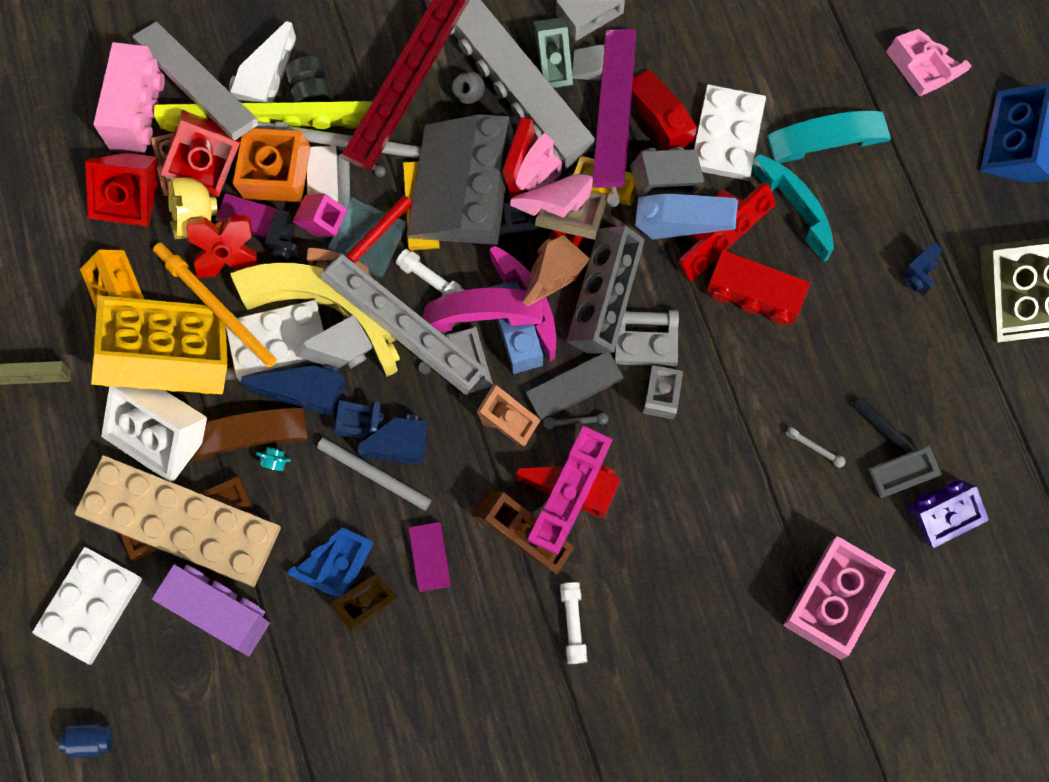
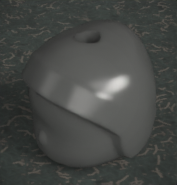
(468, 87)

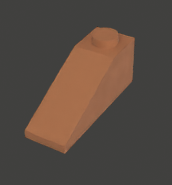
(555, 268)

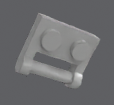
(648, 347)

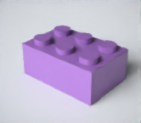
(212, 608)

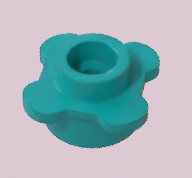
(272, 459)

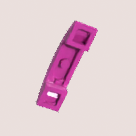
(510, 270)
(482, 305)
(570, 490)

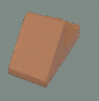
(507, 416)

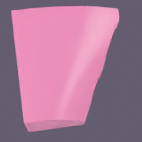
(924, 62)
(539, 165)
(556, 197)

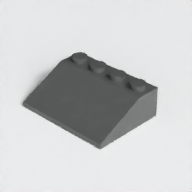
(461, 180)

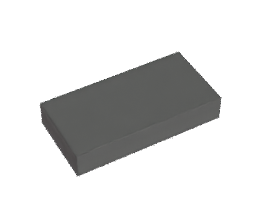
(904, 471)

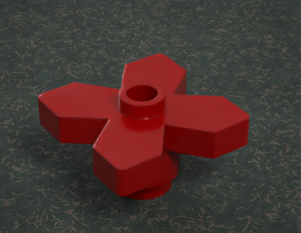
(221, 244)

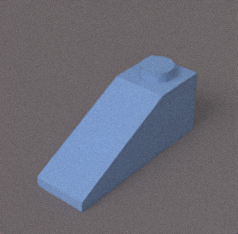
(684, 214)
(520, 341)

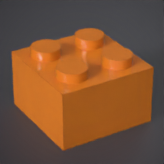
(272, 165)

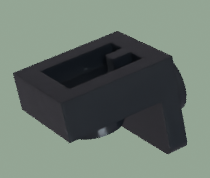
(280, 232)

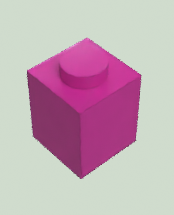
(320, 215)

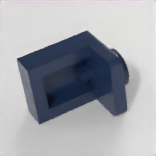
(357, 419)

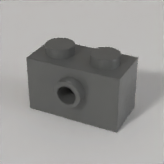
(667, 172)

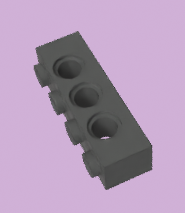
(605, 290)

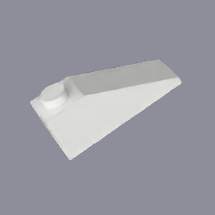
(263, 70)

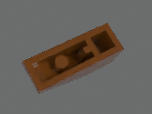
(514, 525)

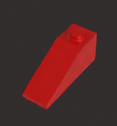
(663, 111)
(598, 498)

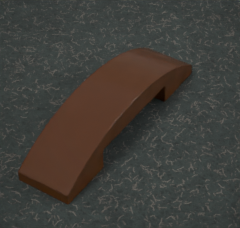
(252, 430)

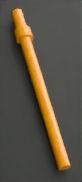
(178, 268)

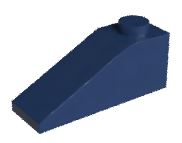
(303, 387)

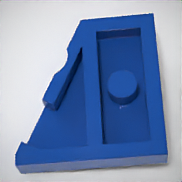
(334, 564)

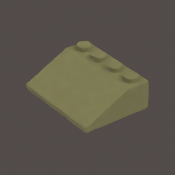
(1017, 288)

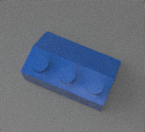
(1019, 135)

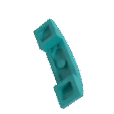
(828, 132)
(802, 199)

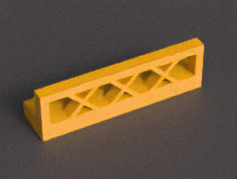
(114, 276)

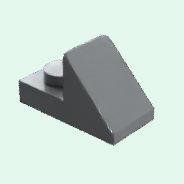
(663, 392)

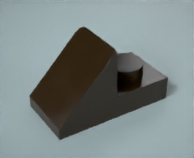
(363, 603)

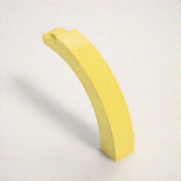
(303, 282)

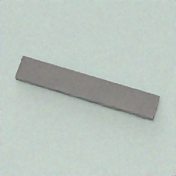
(197, 82)
(403, 324)

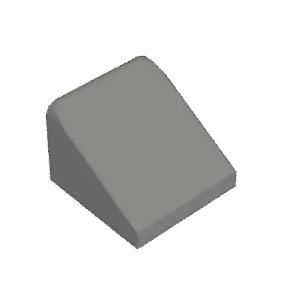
(588, 63)

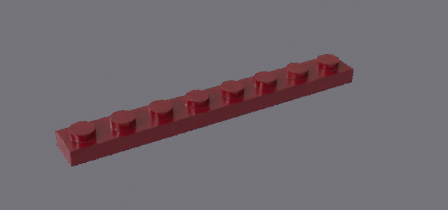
(403, 82)

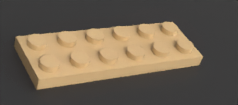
(178, 521)

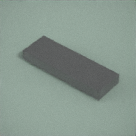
(574, 386)

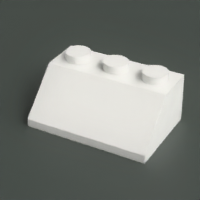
(153, 428)

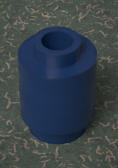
(85, 740)

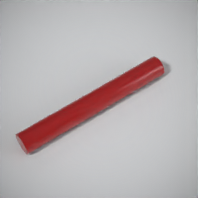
(379, 229)

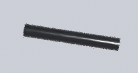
(884, 426)

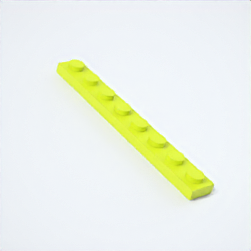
(298, 114)

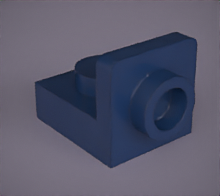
(917, 272)

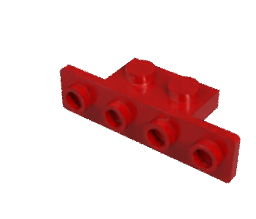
(710, 245)

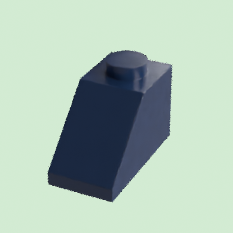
(398, 441)

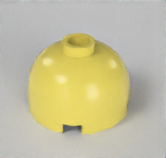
(187, 201)

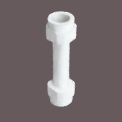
(410, 262)
(571, 595)

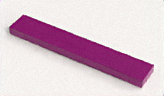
(614, 109)

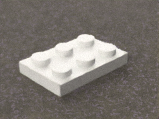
(729, 132)
(280, 333)
(87, 606)

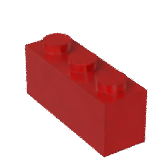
(758, 288)

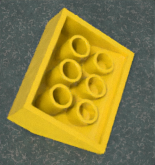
(158, 346)

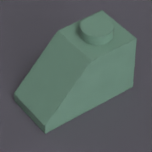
(554, 51)

